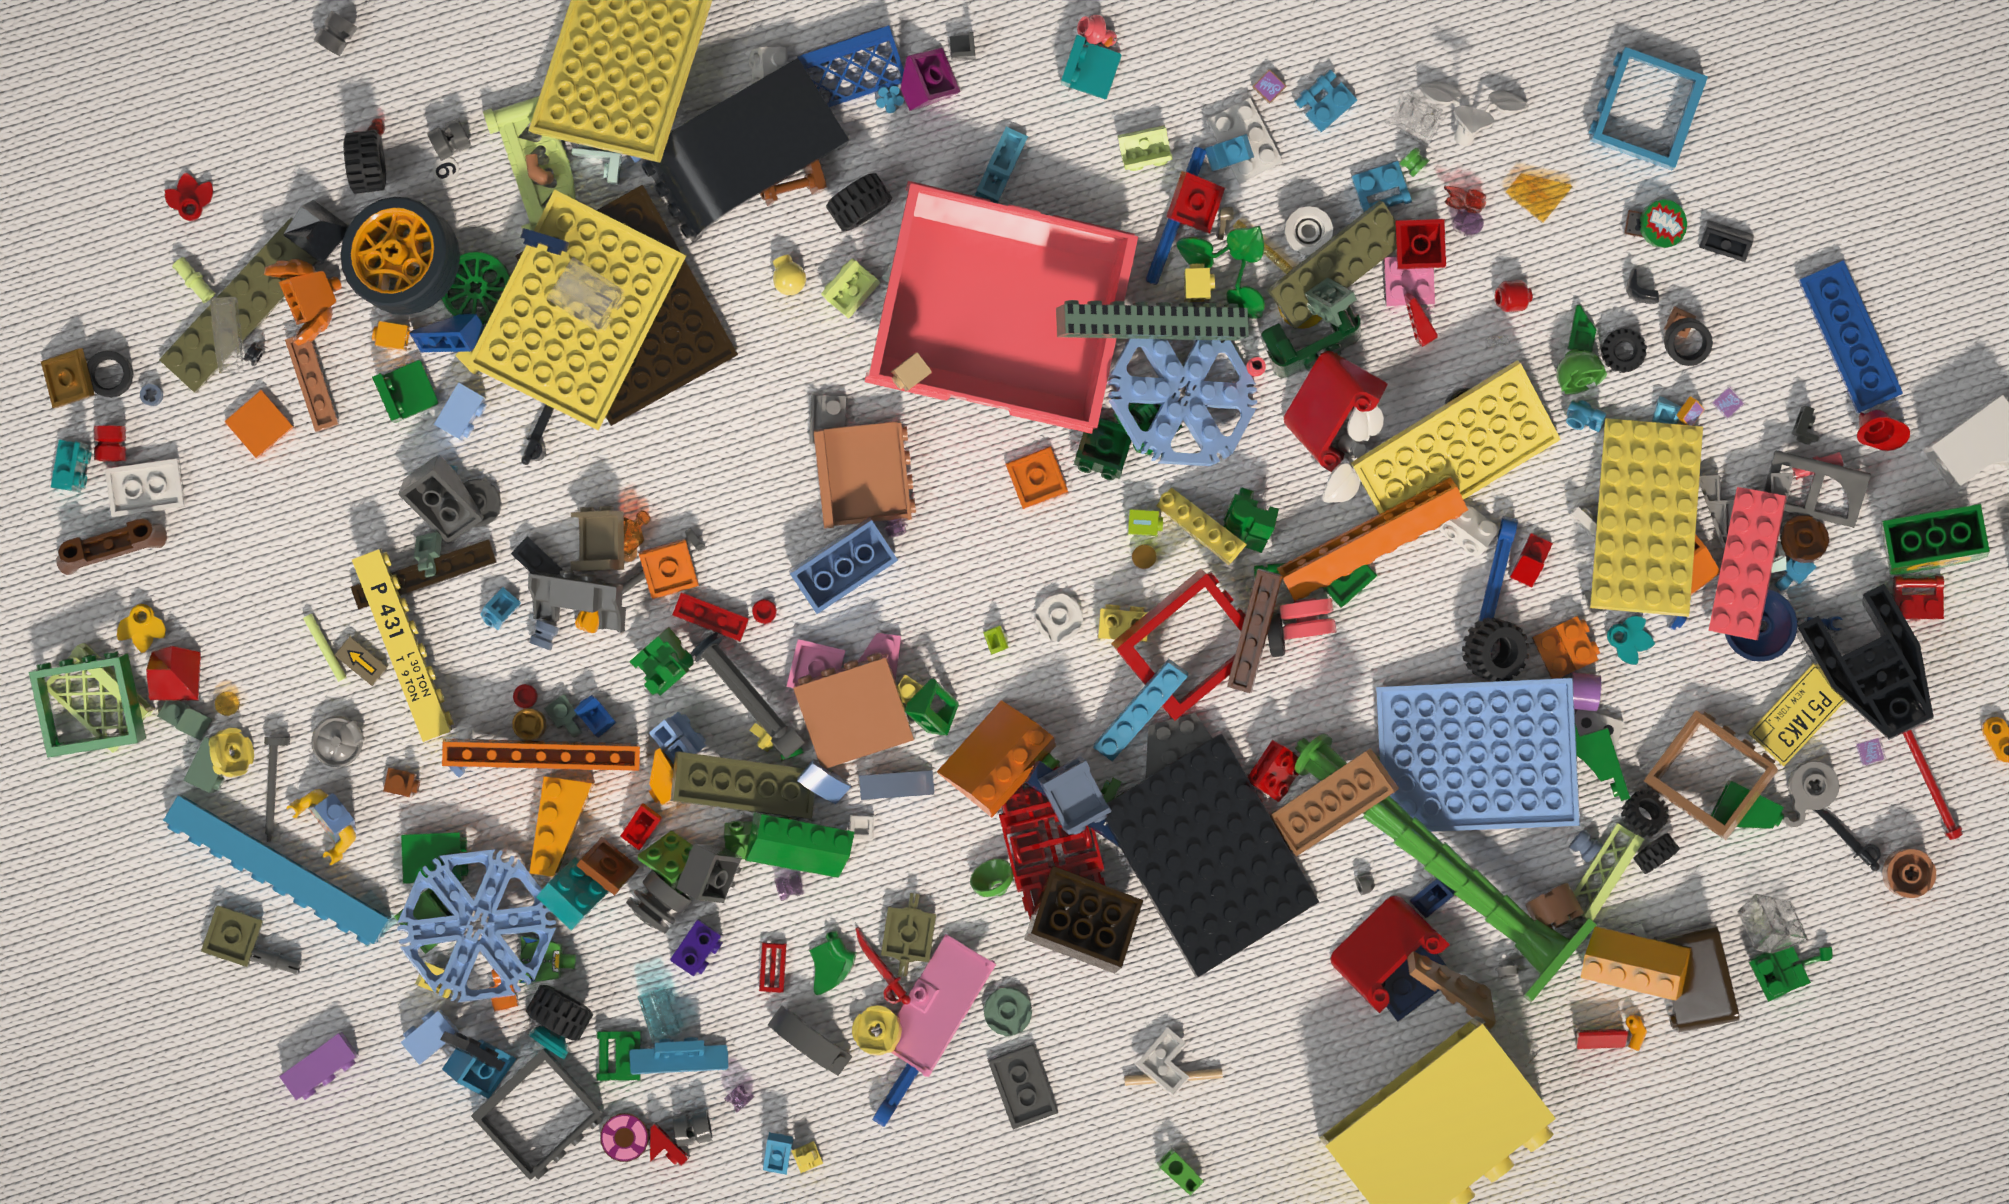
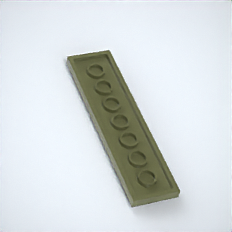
(193, 354)

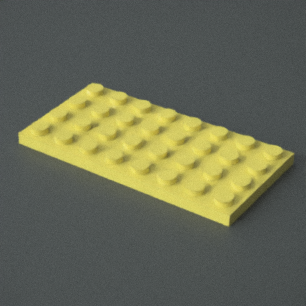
(1466, 439)
(1646, 517)

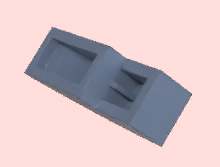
(896, 785)

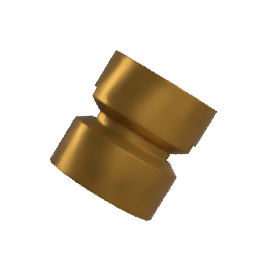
(529, 724)

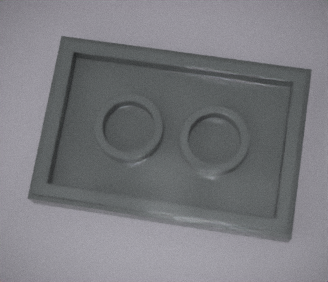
(1023, 1086)

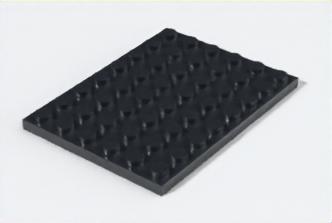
(1209, 855)

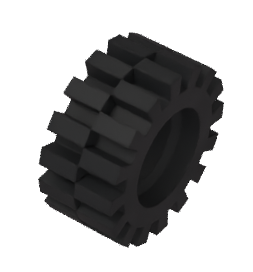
(1631, 337)
(1652, 806)
(1656, 853)

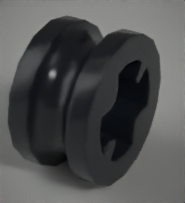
(254, 354)

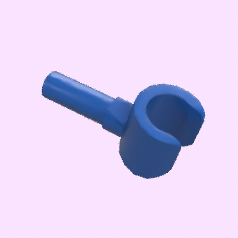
(1829, 622)

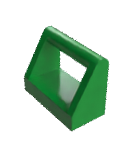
(919, 708)

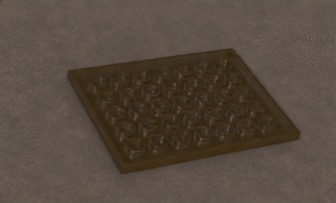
(686, 332)

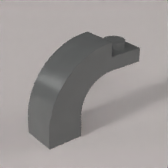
(809, 1041)

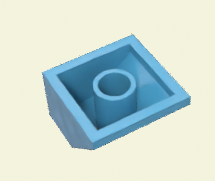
(475, 1074)

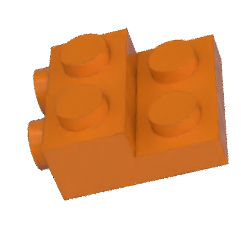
(1566, 647)

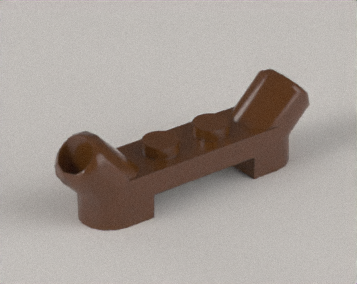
(136, 536)

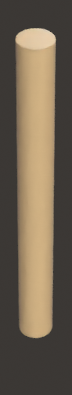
(1193, 1075)

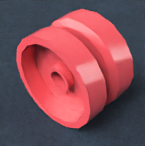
(1307, 617)

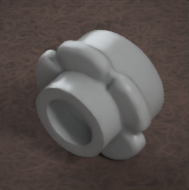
(1507, 969)

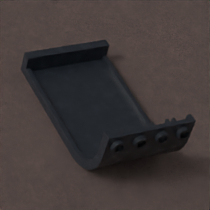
(744, 148)

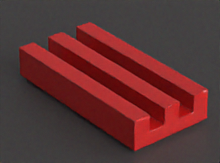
(772, 988)

